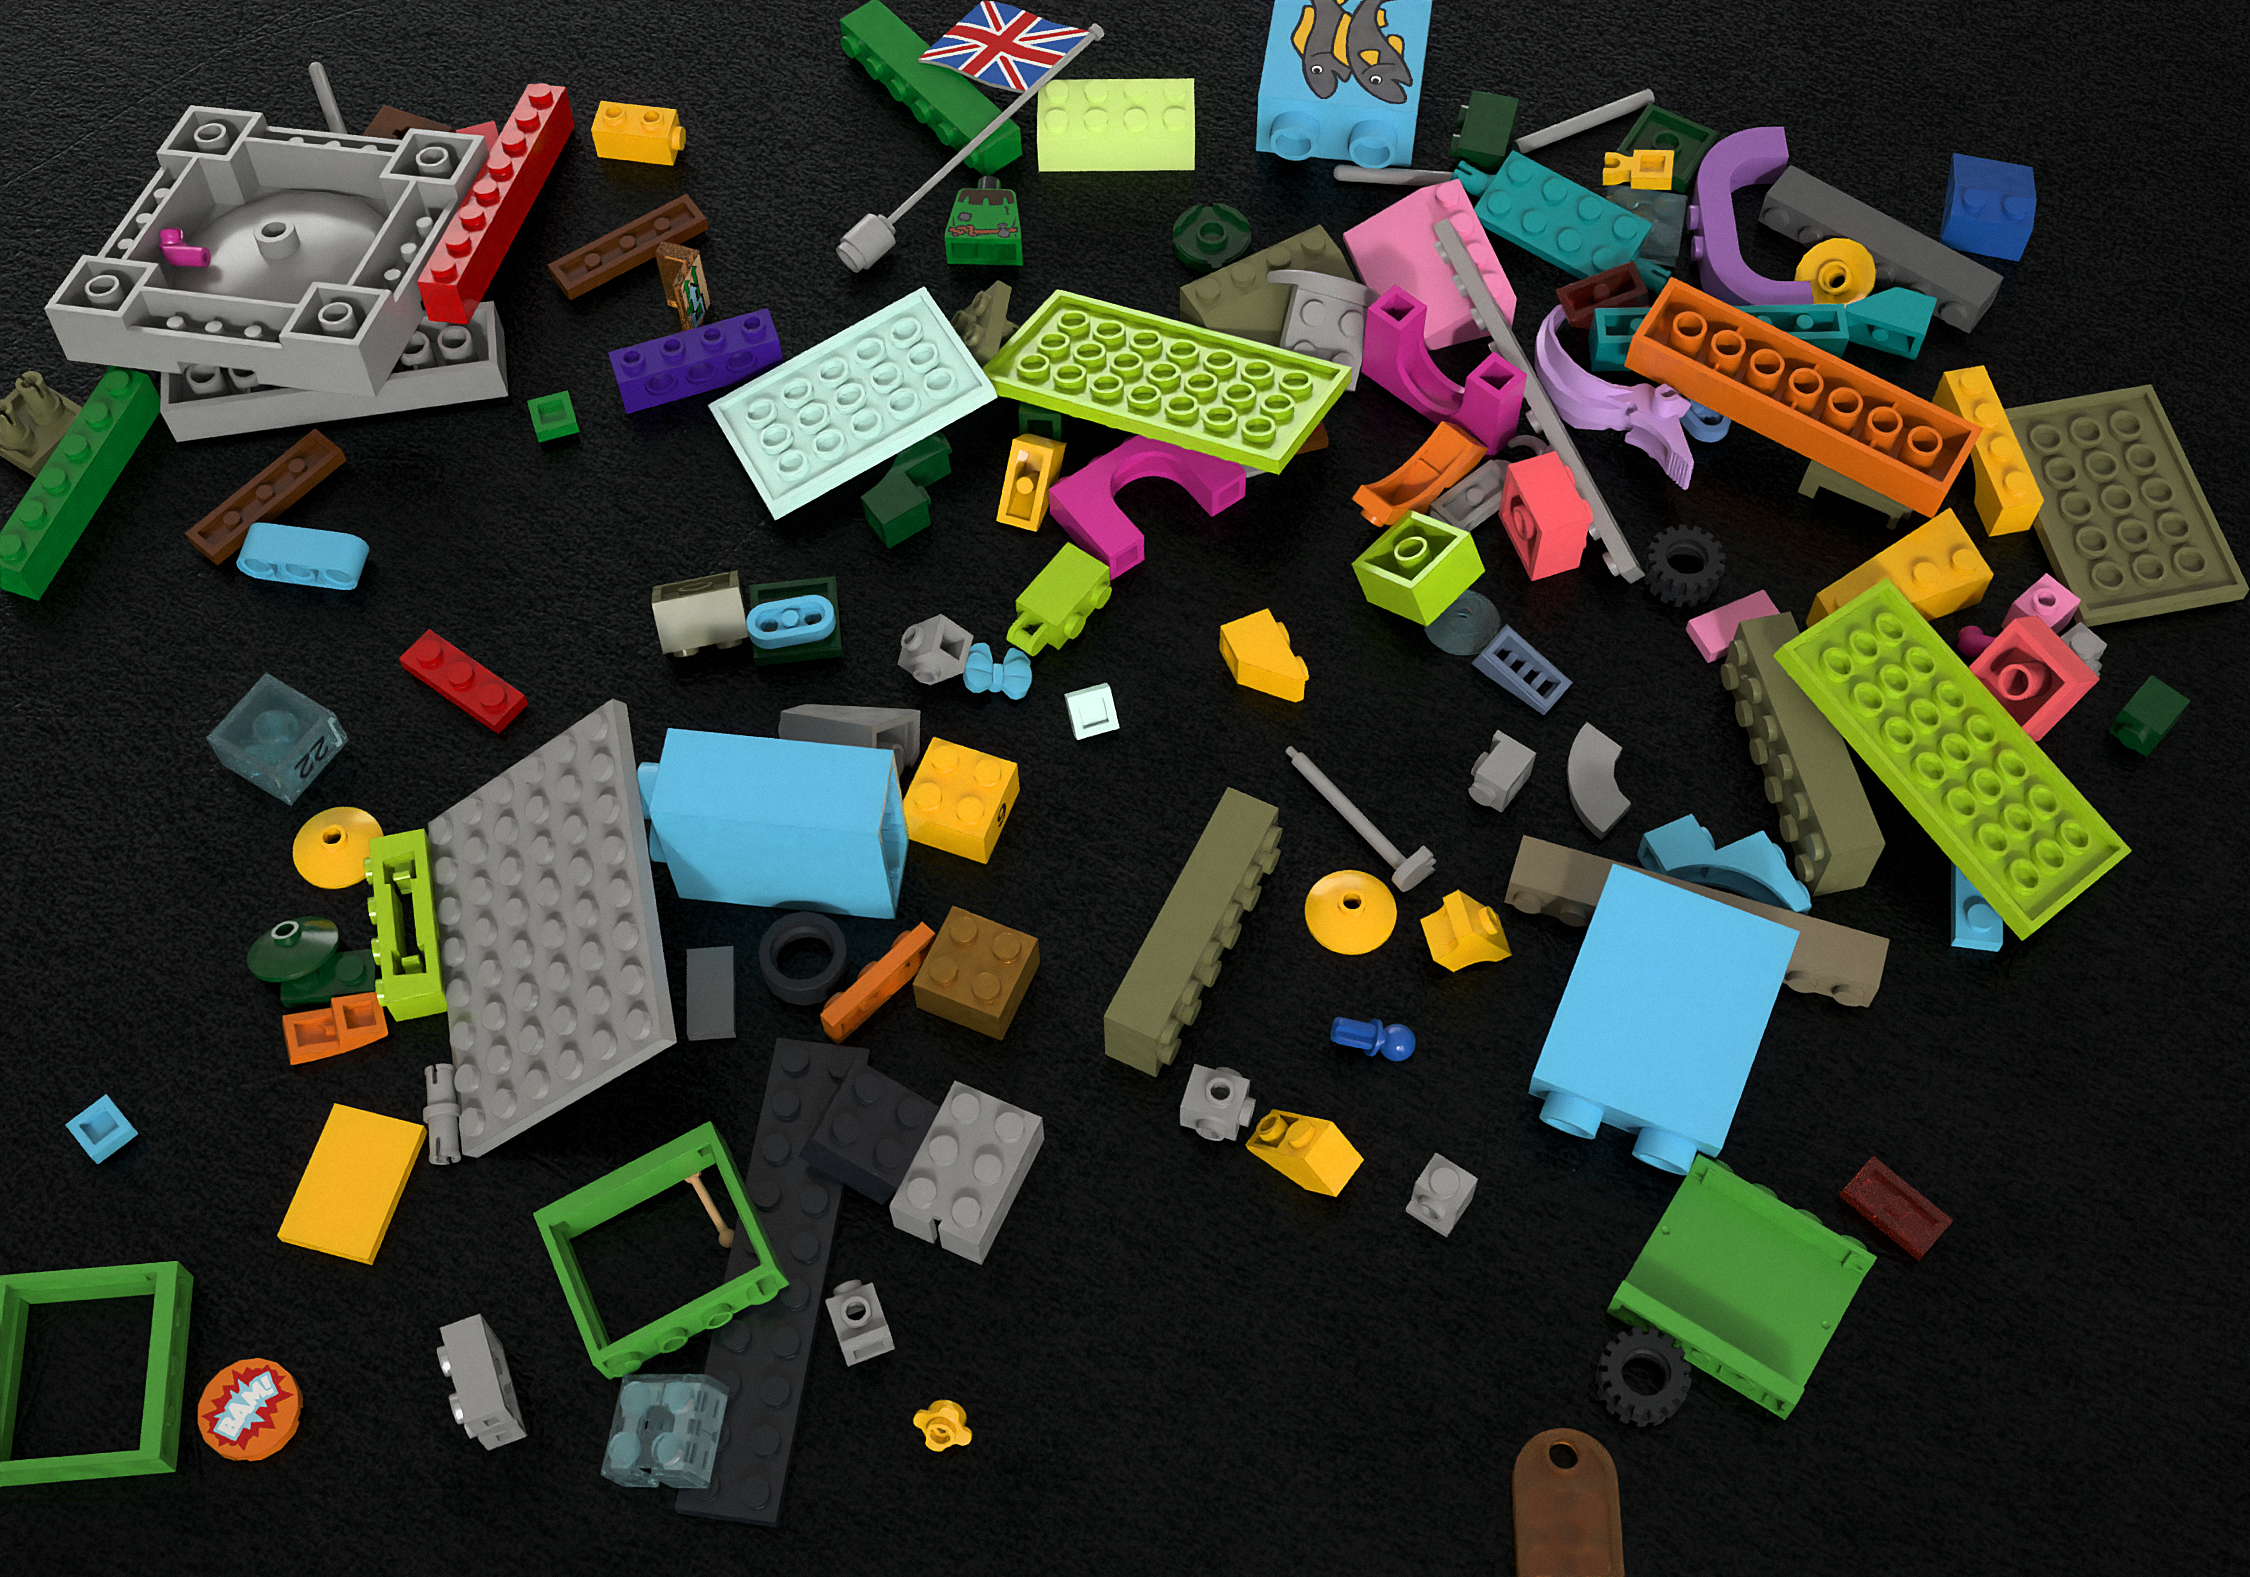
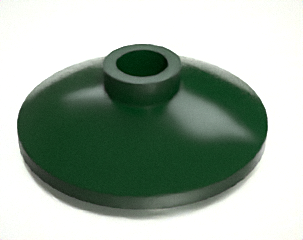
(293, 949)

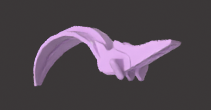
(1594, 404)

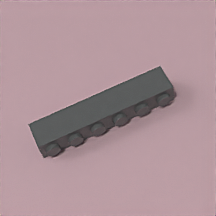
(1902, 256)

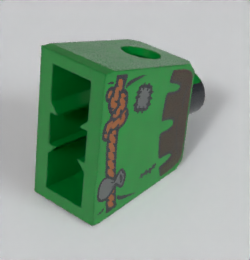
(984, 226)

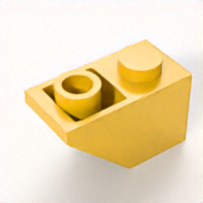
(1261, 656)
(1305, 1150)

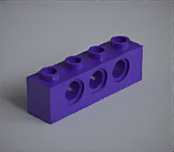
(696, 360)

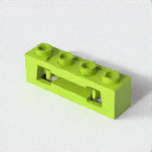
(422, 988)

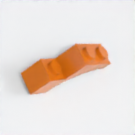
(1439, 463)

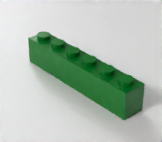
(932, 92)
(76, 480)

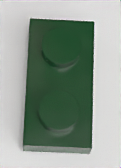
(340, 976)

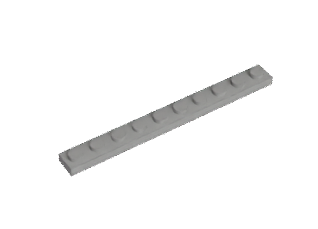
(1542, 415)

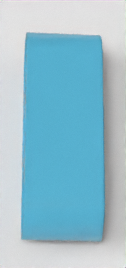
(303, 556)

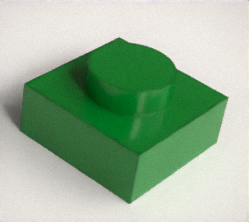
(553, 416)

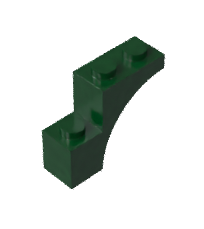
(899, 501)

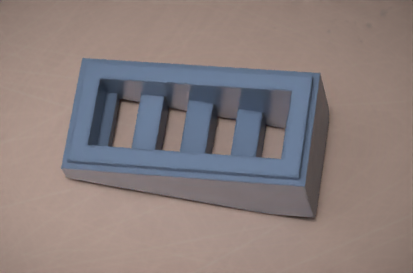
(1521, 650)

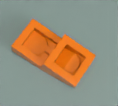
(334, 1030)

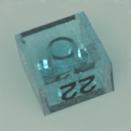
(277, 738)

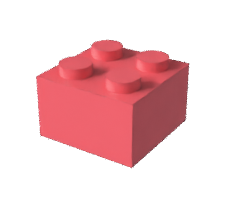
(1544, 515)
(2033, 674)

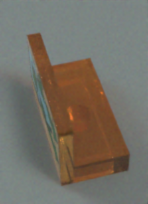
(684, 282)

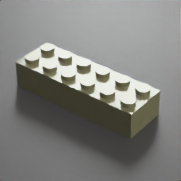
(1802, 762)
(1192, 932)

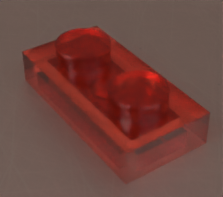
(1896, 1208)

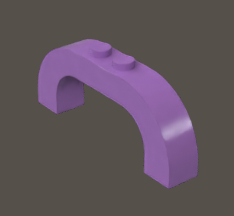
(1734, 162)

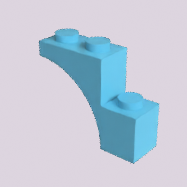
(1746, 866)

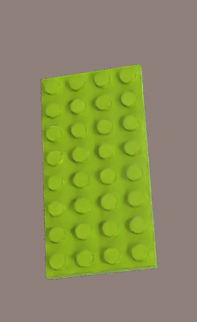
(1168, 380)
(1953, 756)

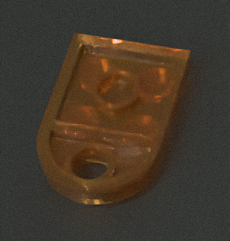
(1566, 1517)

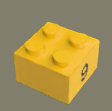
(960, 799)

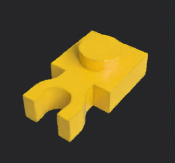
(1644, 170)

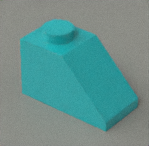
(1891, 321)

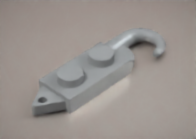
(1480, 492)

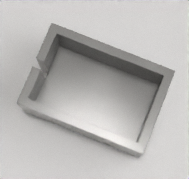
(967, 1172)

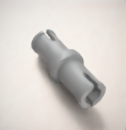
(442, 1114)

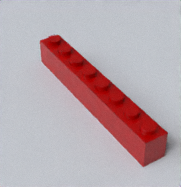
(496, 205)

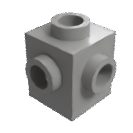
(935, 650)
(1216, 1103)

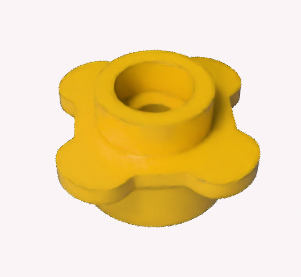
(943, 1425)

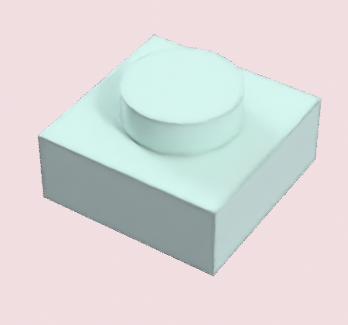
(1091, 711)

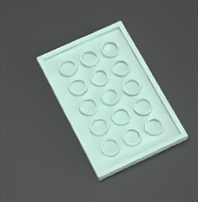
(851, 402)

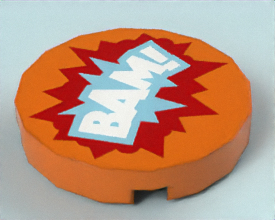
(250, 1410)

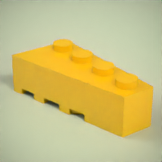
(1931, 567)

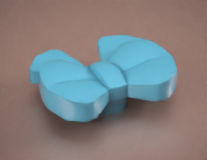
(1011, 677)

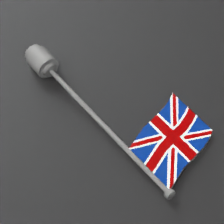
(998, 49)

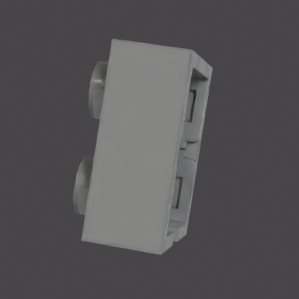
(482, 1381)

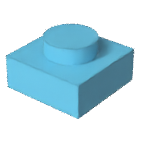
(101, 1129)

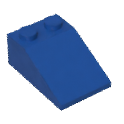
(1988, 207)

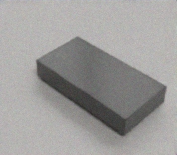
(711, 993)

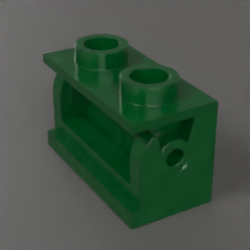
(1485, 132)

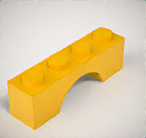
(2004, 483)

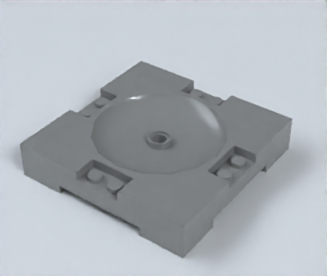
(306, 245)

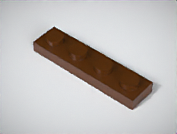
(627, 247)
(266, 496)

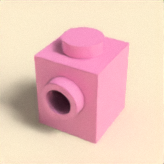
(2048, 601)

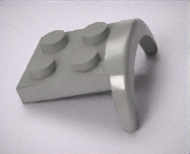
(1325, 317)

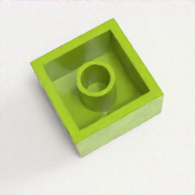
(1418, 567)

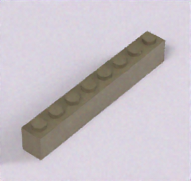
(1824, 960)

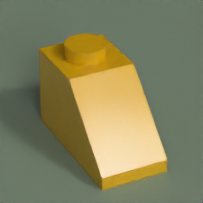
(1030, 474)

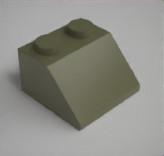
(700, 613)

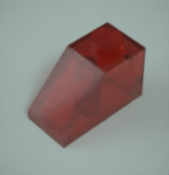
(1609, 289)

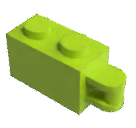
(1060, 600)

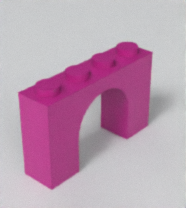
(1400, 363)
(1093, 520)

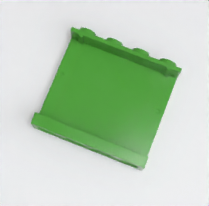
(1743, 1284)

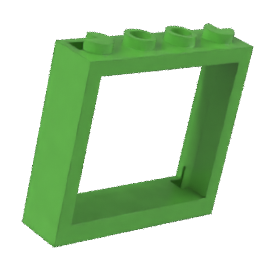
(625, 1189)
(165, 1369)

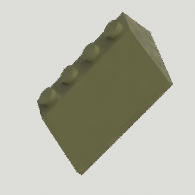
(1243, 302)

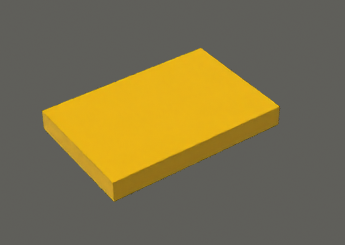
(352, 1184)

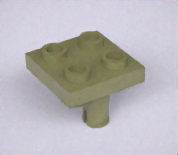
(985, 324)
(33, 422)

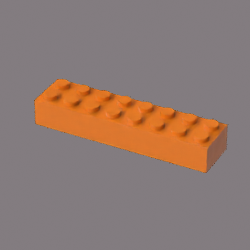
(1802, 397)

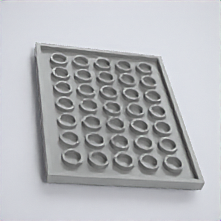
(549, 931)

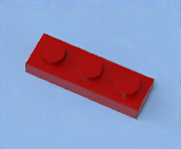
(463, 681)

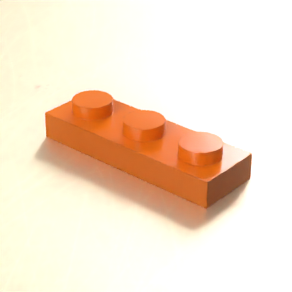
(877, 983)

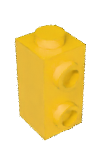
(637, 133)

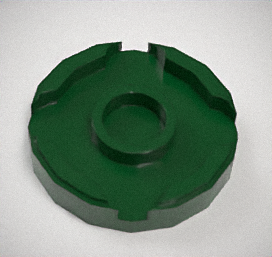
(1211, 237)

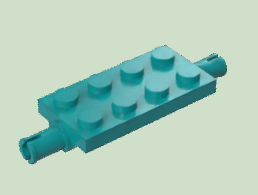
(1559, 220)

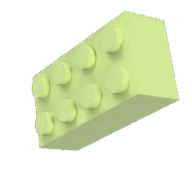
(1116, 125)

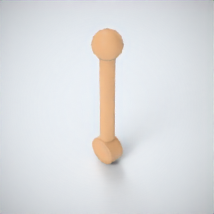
(726, 1235)

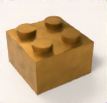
(976, 973)

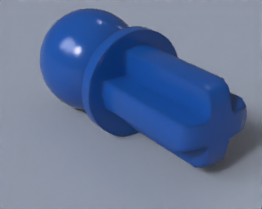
(1394, 1041)

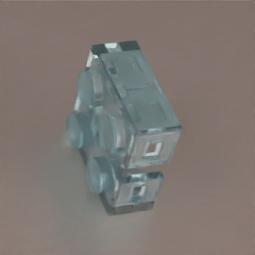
(676, 1450)

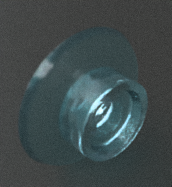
(1468, 634)

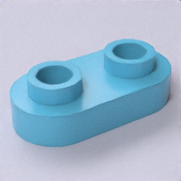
(791, 621)

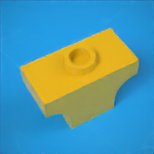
(1464, 933)

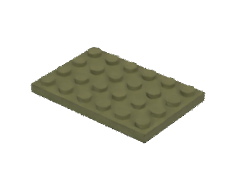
(2123, 508)

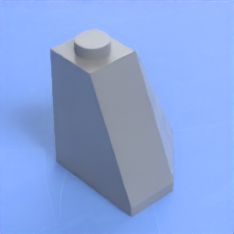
(856, 727)

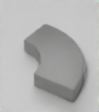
(1593, 781)

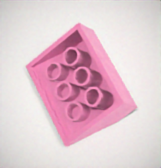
(1401, 251)

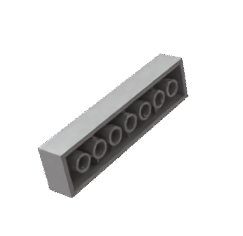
(437, 368)

